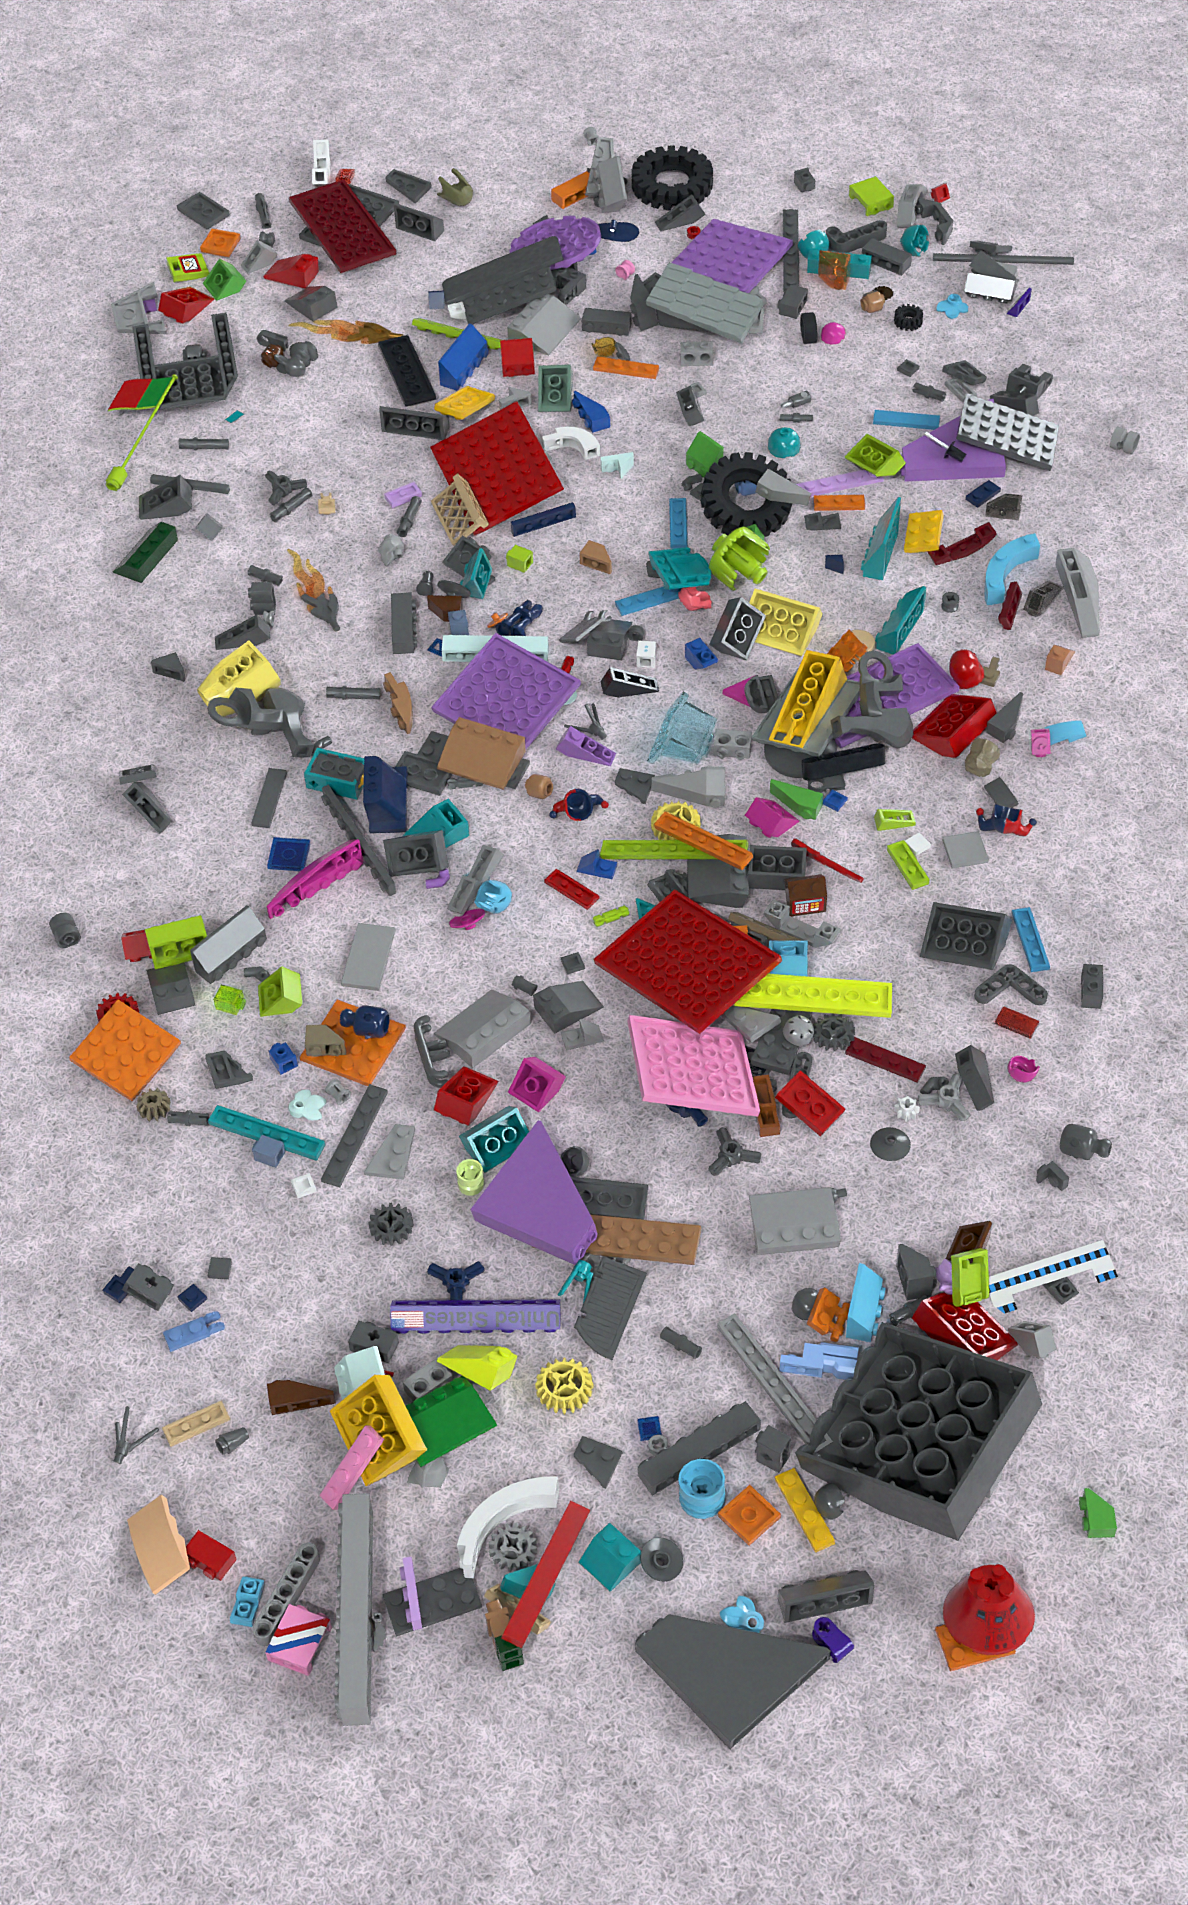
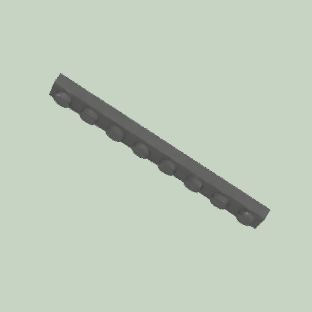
(791, 257)
(352, 832)

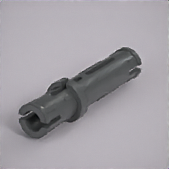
(261, 207)
(196, 443)
(287, 507)
(407, 521)
(348, 692)

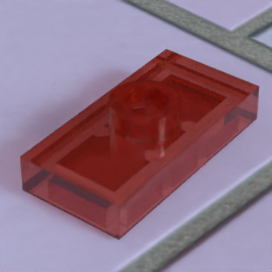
(346, 174)
(1017, 1022)

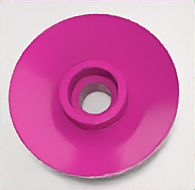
(468, 919)

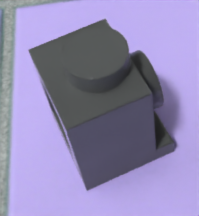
(804, 180)

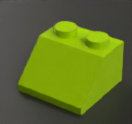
(280, 993)

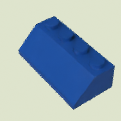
(462, 358)

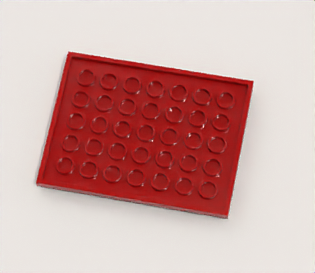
(500, 464)
(687, 961)

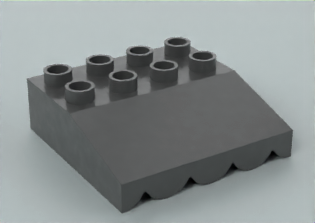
(922, 1429)

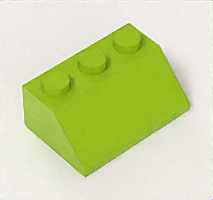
(875, 457)
(172, 941)

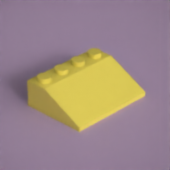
(787, 623)

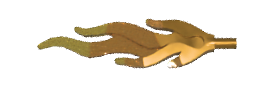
(345, 331)

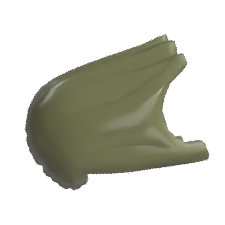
(458, 194)

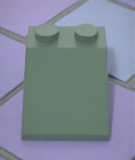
(555, 388)

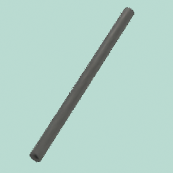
(1006, 258)

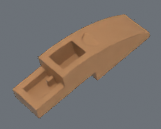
(401, 702)

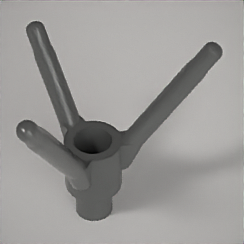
(595, 728)
(122, 1446)

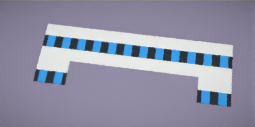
(1050, 1269)

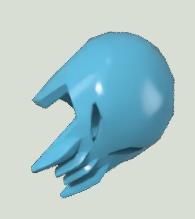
(493, 896)

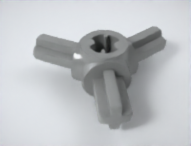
(947, 1098)

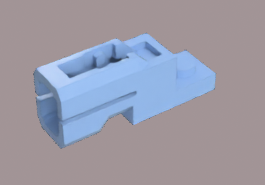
(822, 1358)

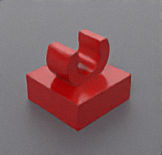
(940, 193)

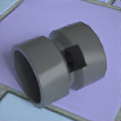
(64, 930)

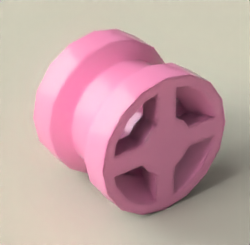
(625, 269)

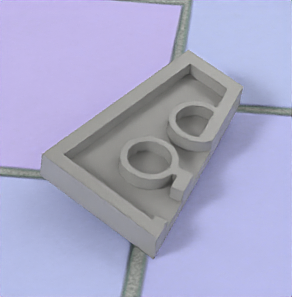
(393, 1154)

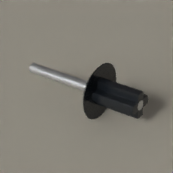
(951, 450)

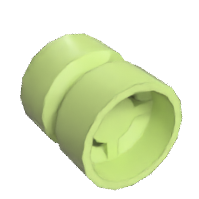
(470, 1177)

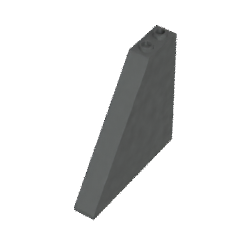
(727, 1672)

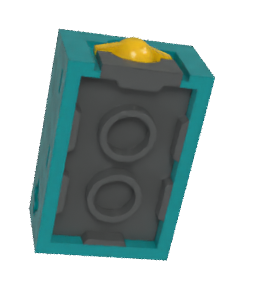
(338, 770)

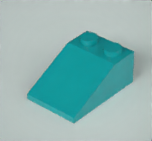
(477, 574)

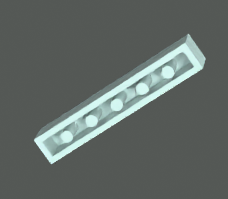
(465, 647)

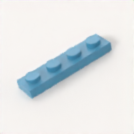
(646, 600)

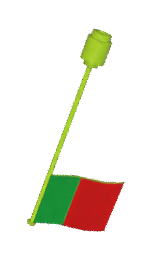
(137, 395)

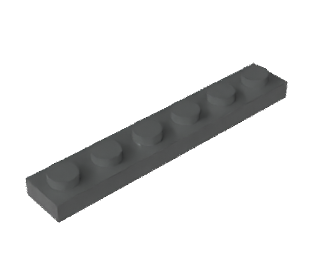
(354, 1135)

